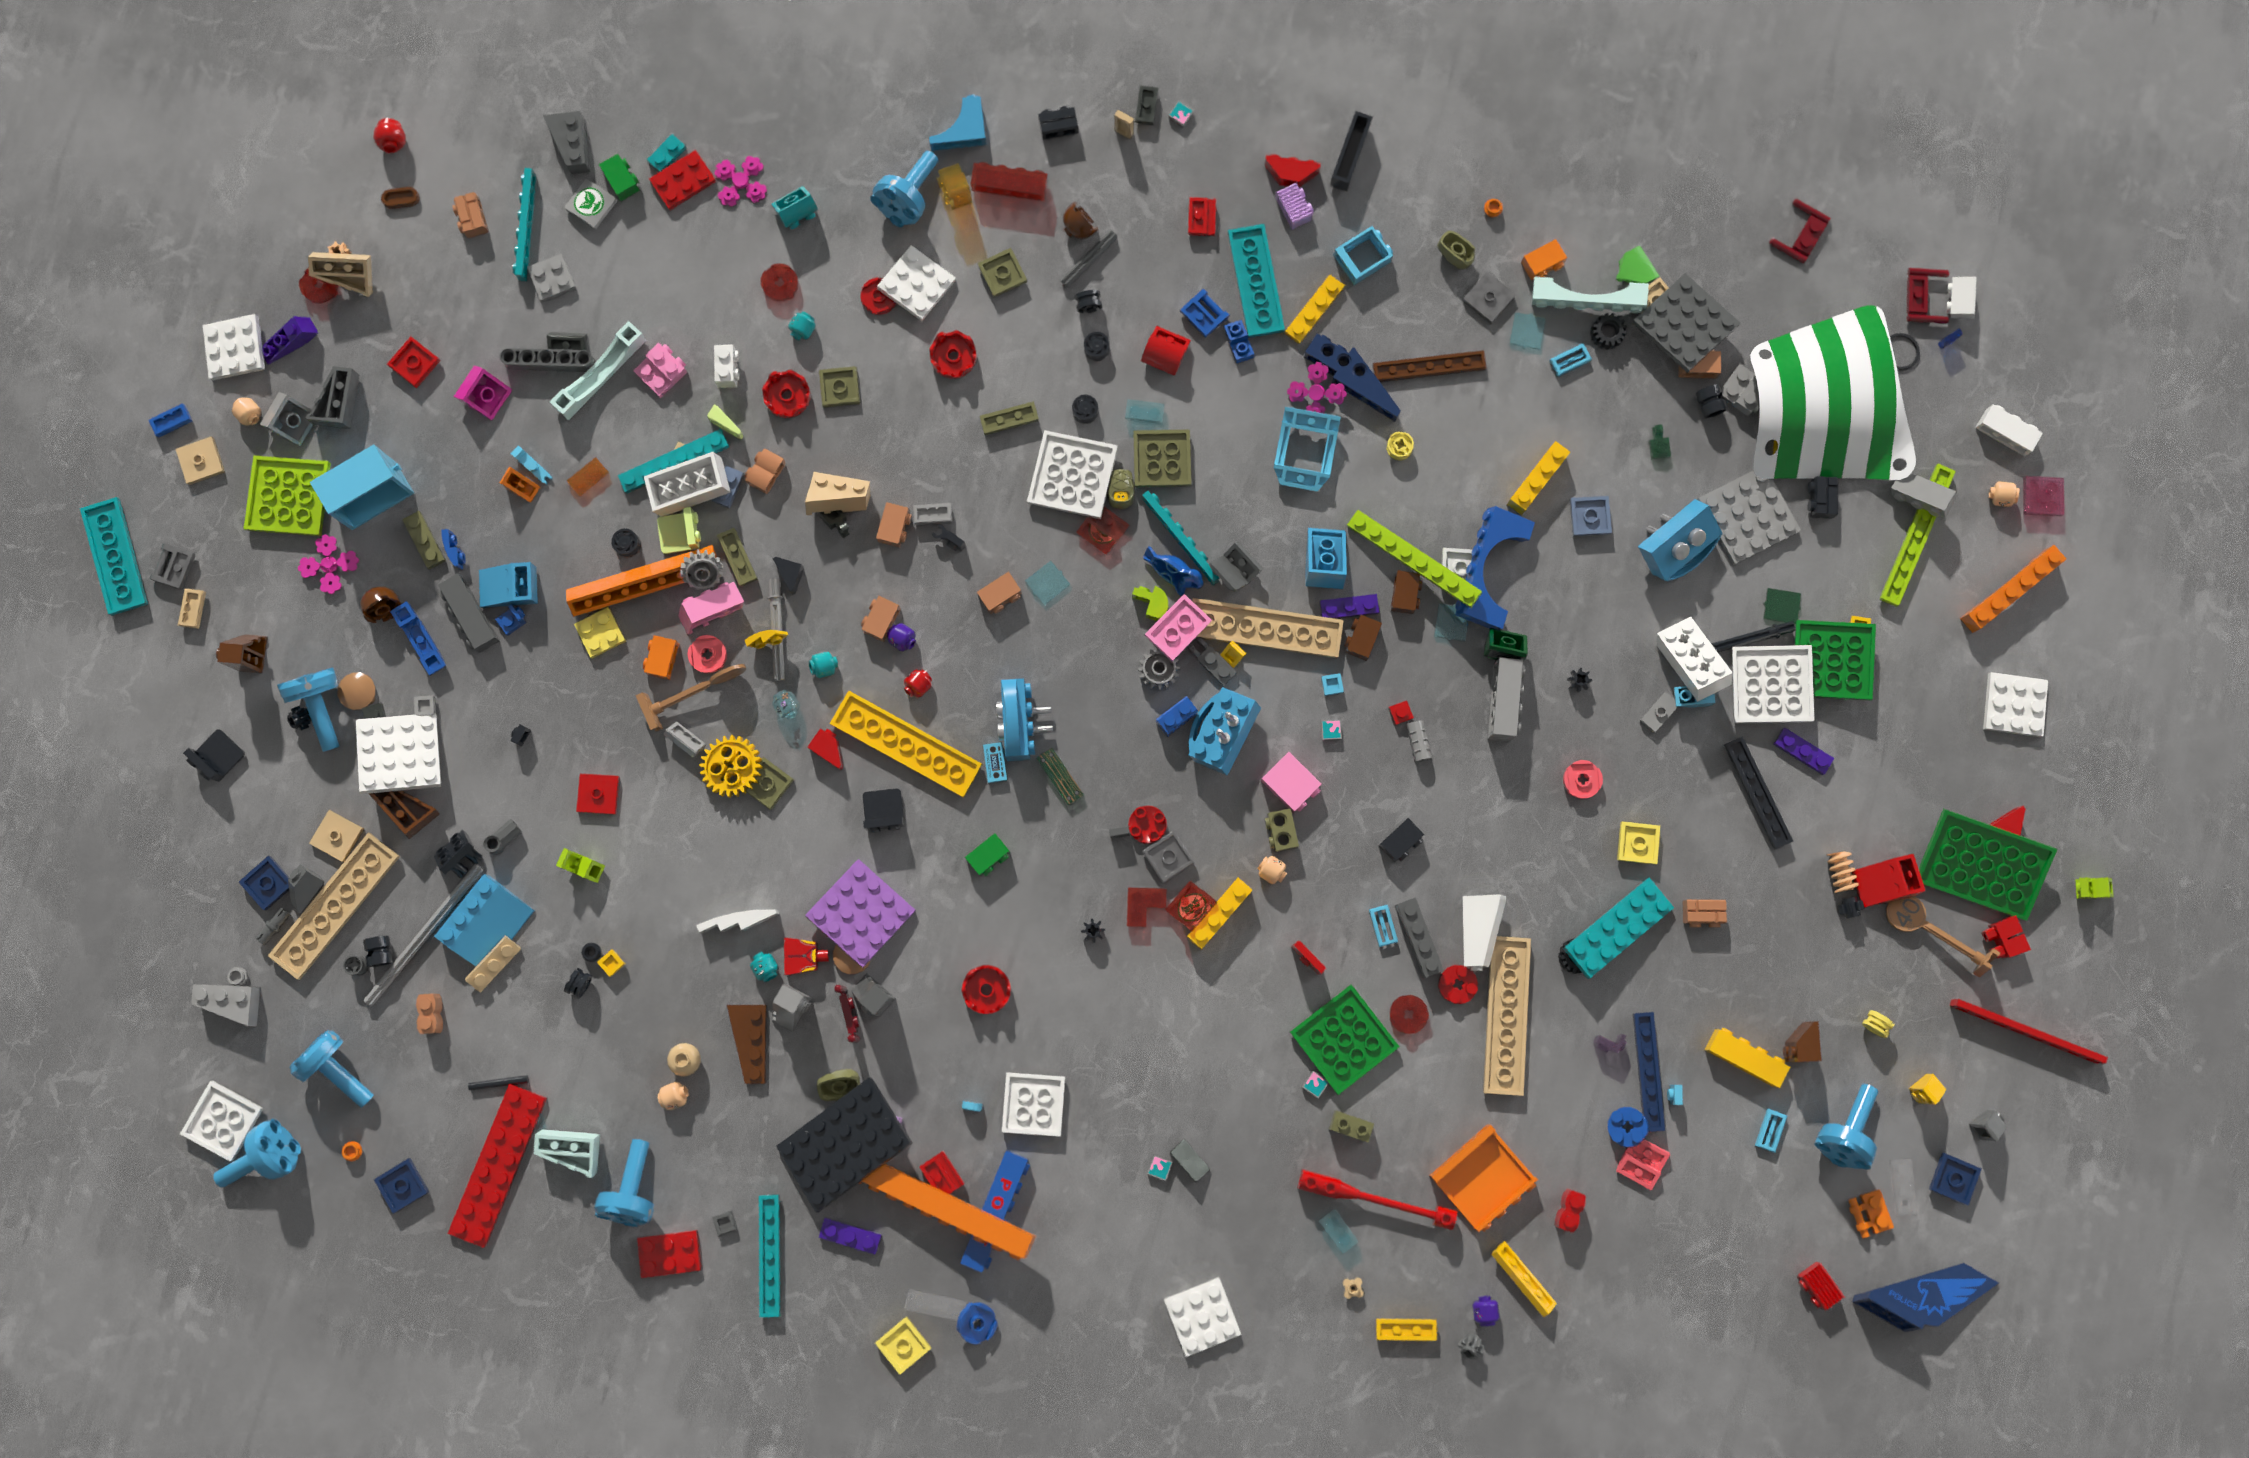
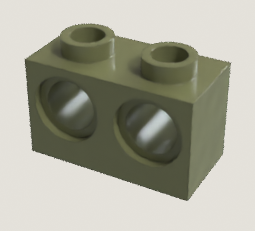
(1287, 830)
(1351, 1126)

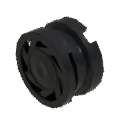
(1088, 301)
(1096, 346)
(1085, 409)
(626, 542)
(578, 983)

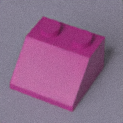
(483, 392)

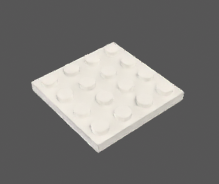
(1072, 474)
(1773, 684)
(398, 753)

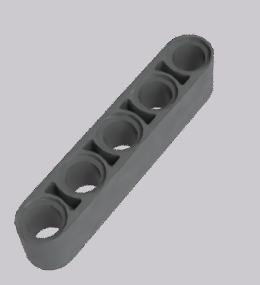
(539, 356)

